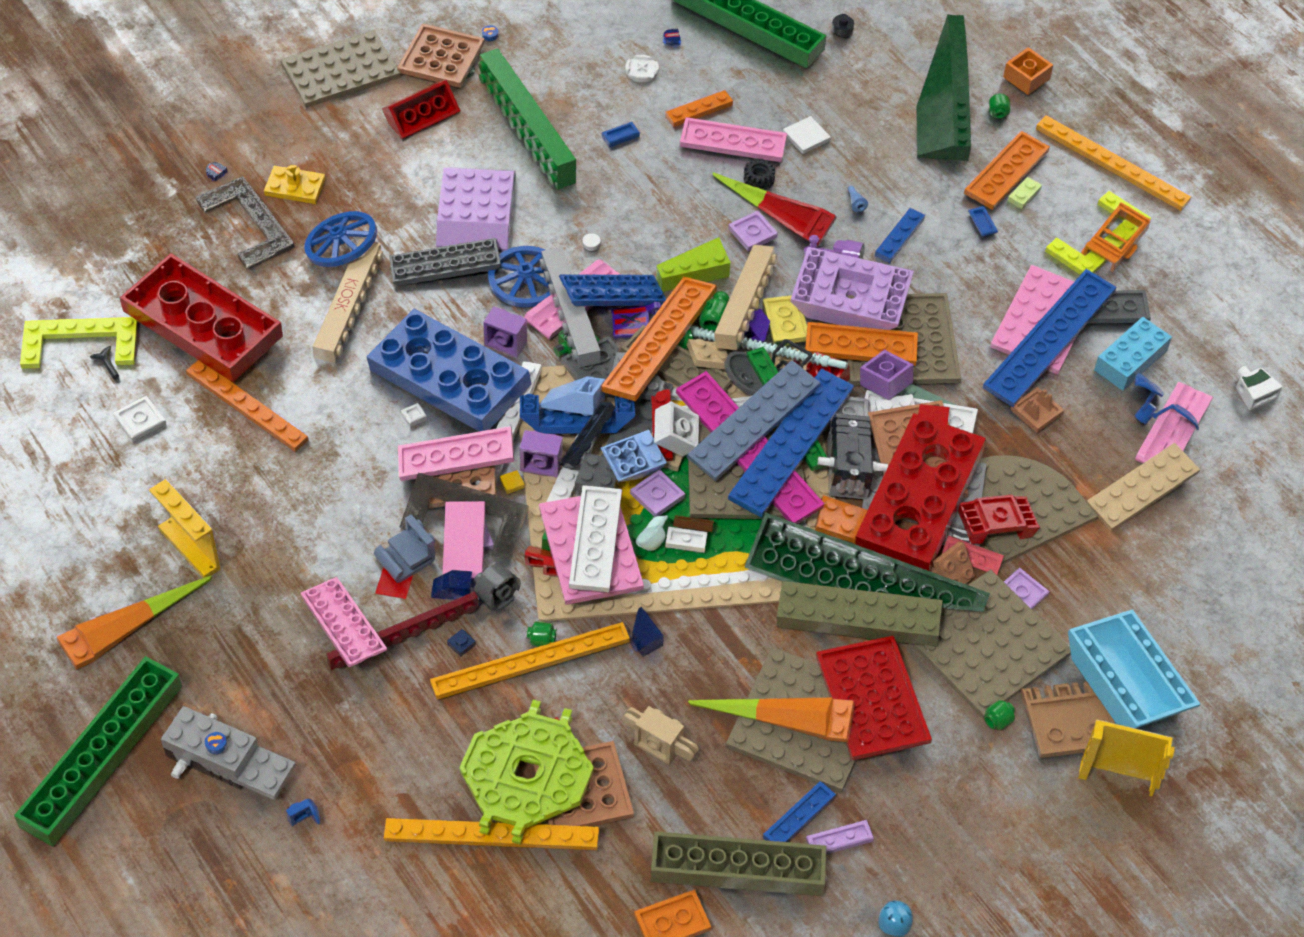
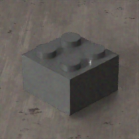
(595, 472)

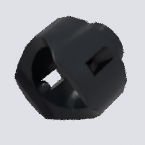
(843, 25)

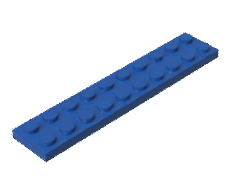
(1049, 338)
(790, 445)

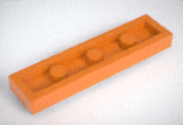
(699, 108)

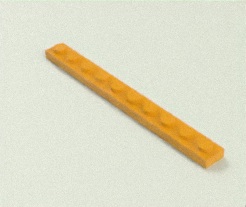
(1113, 163)
(529, 660)
(499, 835)

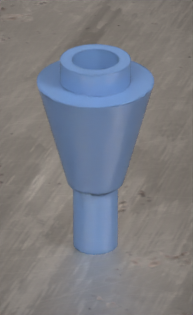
(858, 202)

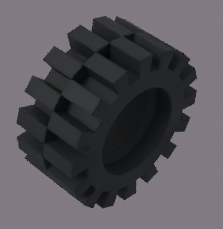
(759, 167)

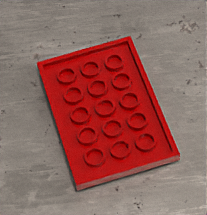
(885, 703)

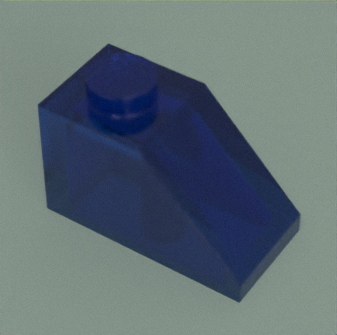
(452, 585)
(645, 634)

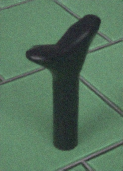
(103, 356)

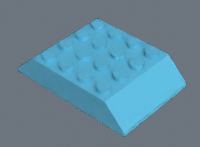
(1129, 670)

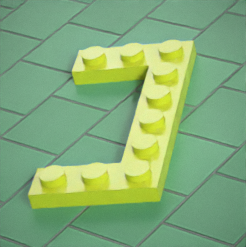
(1092, 261)
(36, 330)

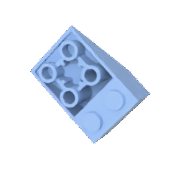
(575, 397)
(634, 457)

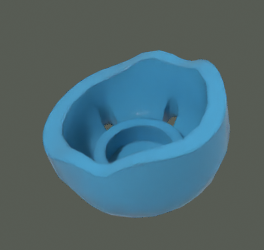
(898, 912)

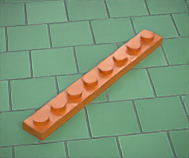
(247, 406)

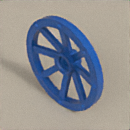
(339, 235)
(524, 273)

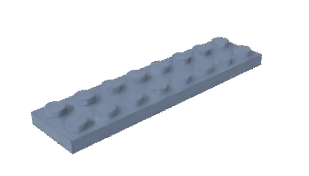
(753, 420)

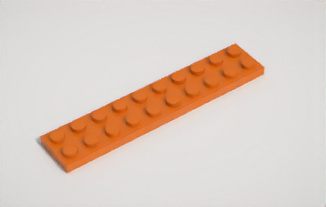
(658, 339)

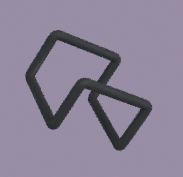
(794, 345)

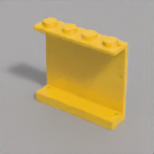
(187, 530)
(1127, 753)

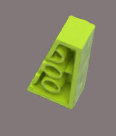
(701, 263)

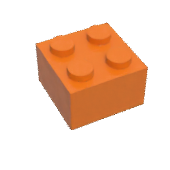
(1028, 71)

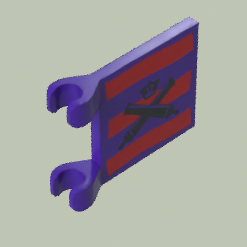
(629, 319)

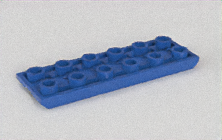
(612, 290)

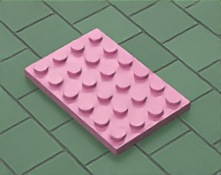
(1032, 301)
(560, 525)

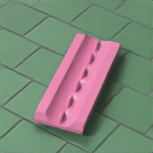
(544, 315)
(1172, 426)
(343, 622)

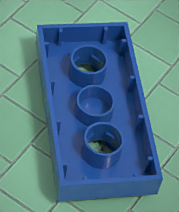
(449, 370)

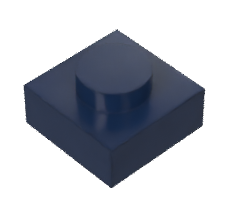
(461, 642)

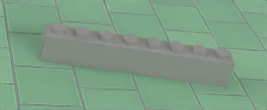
(574, 318)

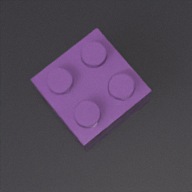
(505, 331)
(886, 374)
(541, 453)

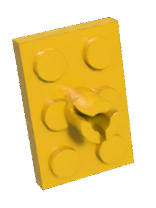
(294, 184)

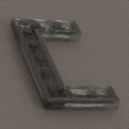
(277, 239)
(510, 511)

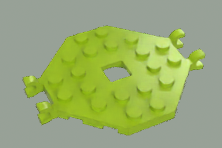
(519, 801)

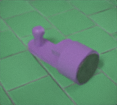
(847, 247)

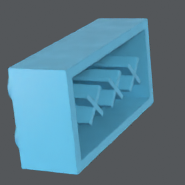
(1132, 353)

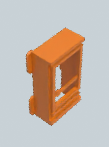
(1111, 252)

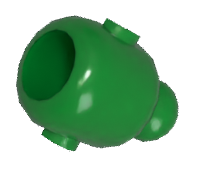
(713, 311)

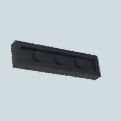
(586, 436)

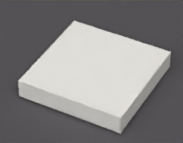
(807, 135)
(139, 418)

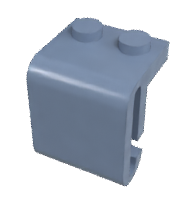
(408, 551)

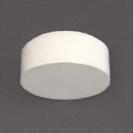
(591, 242)

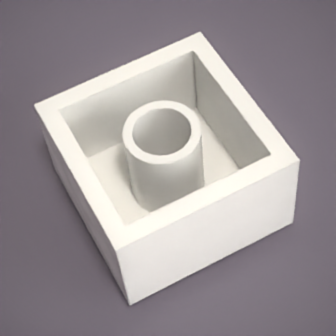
(676, 428)

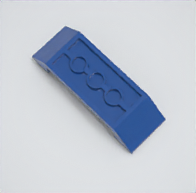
(567, 423)

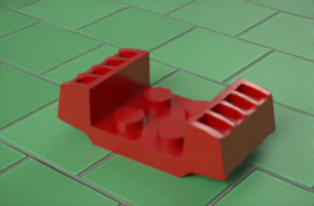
(997, 515)

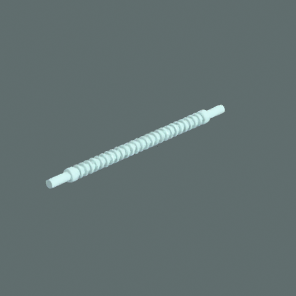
(825, 361)

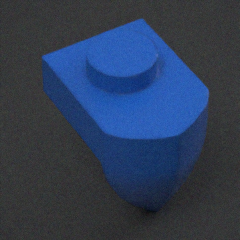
(300, 811)

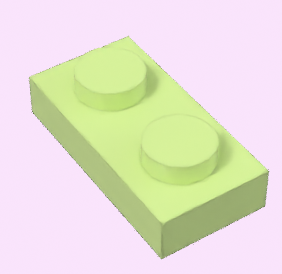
(1024, 193)

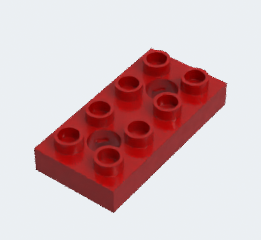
(200, 315)
(921, 491)

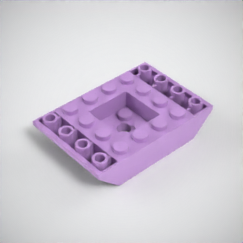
(830, 277)

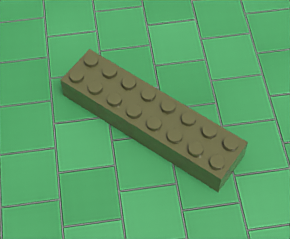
(859, 613)
(738, 863)

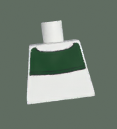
(1257, 387)

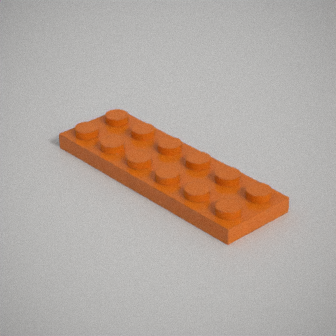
(1006, 170)
(860, 342)

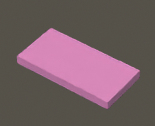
(464, 537)

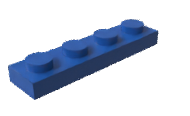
(899, 235)
(800, 814)

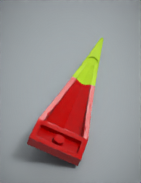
(796, 216)

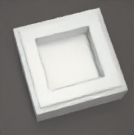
(414, 415)

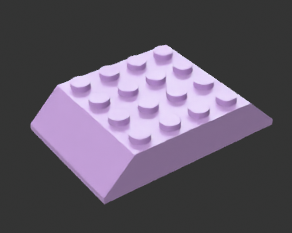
(475, 206)

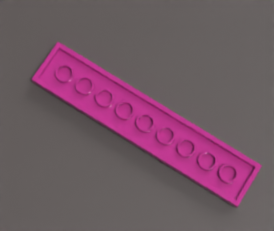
(714, 406)

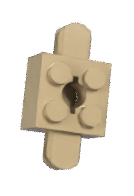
(659, 734)

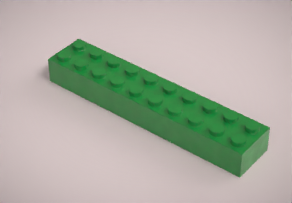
(764, 27)
(527, 119)
(98, 751)

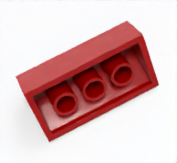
(421, 109)

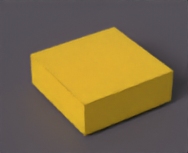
(512, 482)

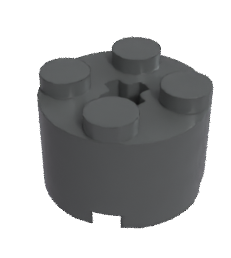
(496, 586)

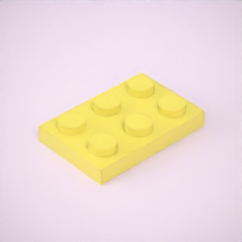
(785, 319)

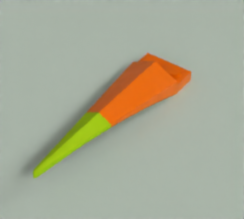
(97, 636)
(817, 717)

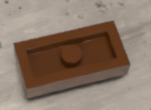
(693, 523)

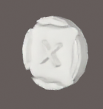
(642, 68)

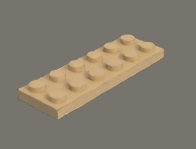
(1143, 486)

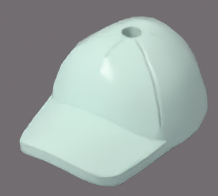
(653, 534)

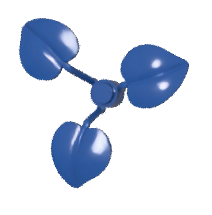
(1148, 410)

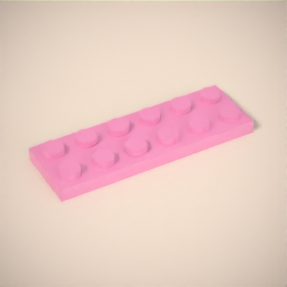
(733, 139)
(456, 453)

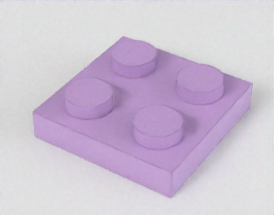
(753, 230)
(657, 493)

